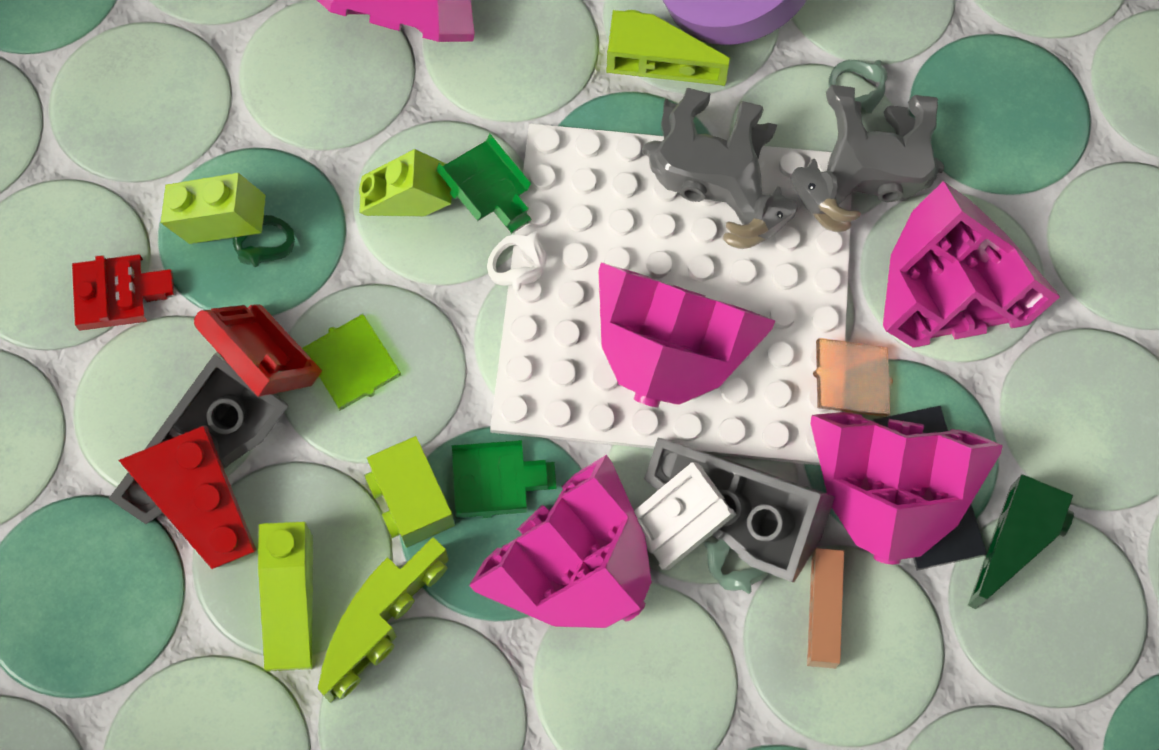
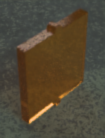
(852, 377)

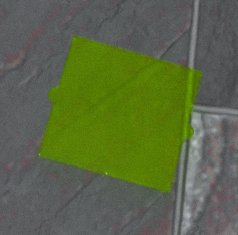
(352, 361)

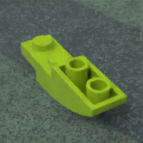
(363, 629)

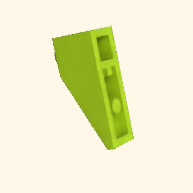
(655, 49)
(286, 595)

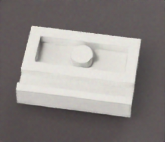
(682, 515)

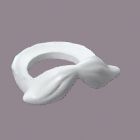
(523, 275)

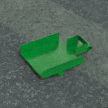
(488, 183)
(495, 478)

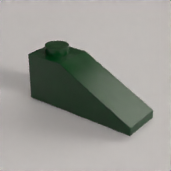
(1027, 524)

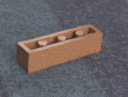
(825, 608)

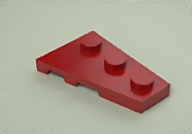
(194, 494)

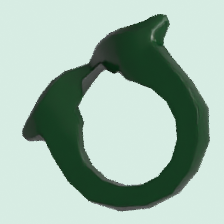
(256, 255)

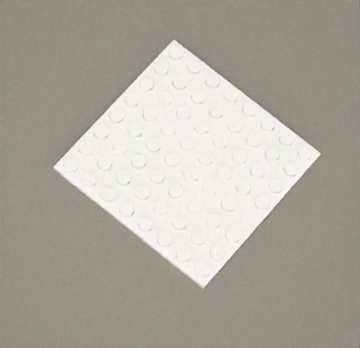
(603, 204)

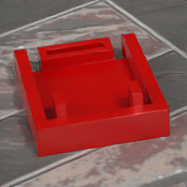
(257, 348)

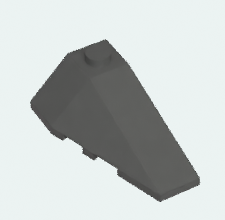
(233, 417)
(775, 517)

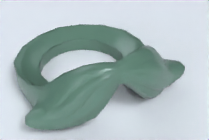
(869, 71)
(736, 579)

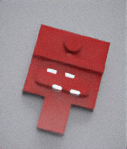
(113, 291)

